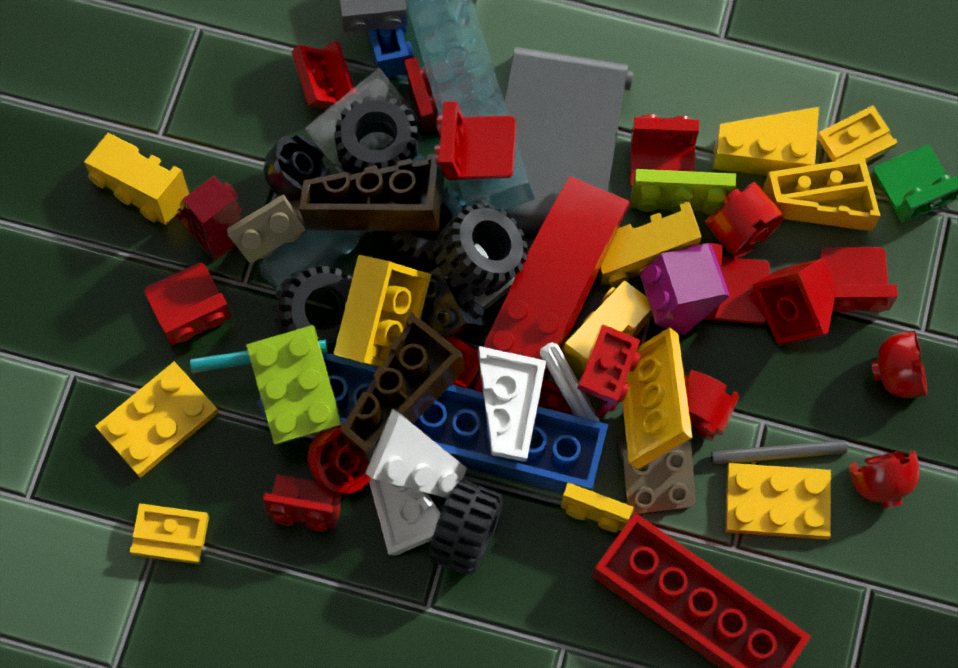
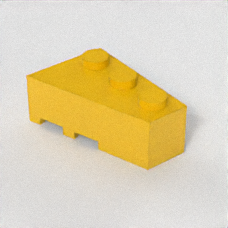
(767, 143)
(137, 179)
(826, 194)
(637, 247)
(621, 309)

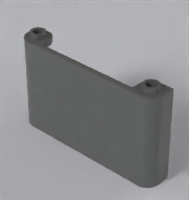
(565, 124)

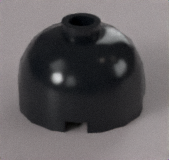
(291, 163)

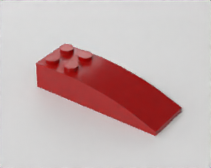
(558, 271)

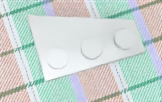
(511, 400)
(413, 460)
(404, 515)

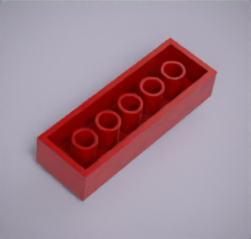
(696, 601)

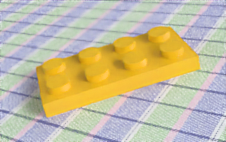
(656, 401)

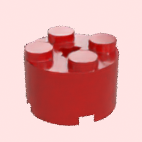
(745, 220)
(708, 404)

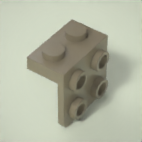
(268, 229)
(661, 484)

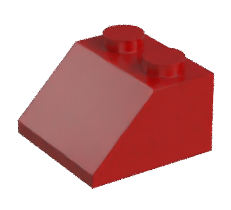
(797, 300)

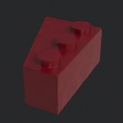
(209, 213)

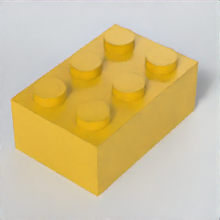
(378, 307)

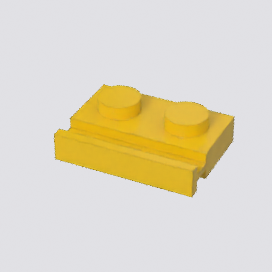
(857, 137)
(584, 503)
(169, 534)

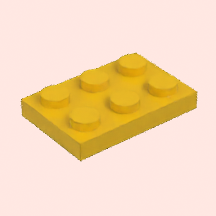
(157, 419)
(778, 501)

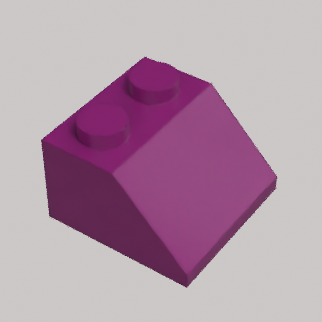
(684, 287)

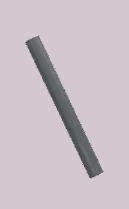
(779, 452)

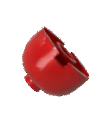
(901, 366)
(335, 464)
(886, 477)

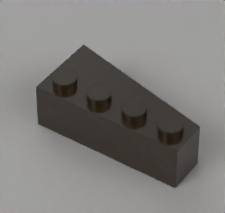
(376, 199)
(408, 381)

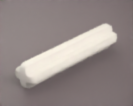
(567, 382)

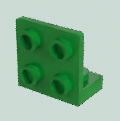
(916, 183)

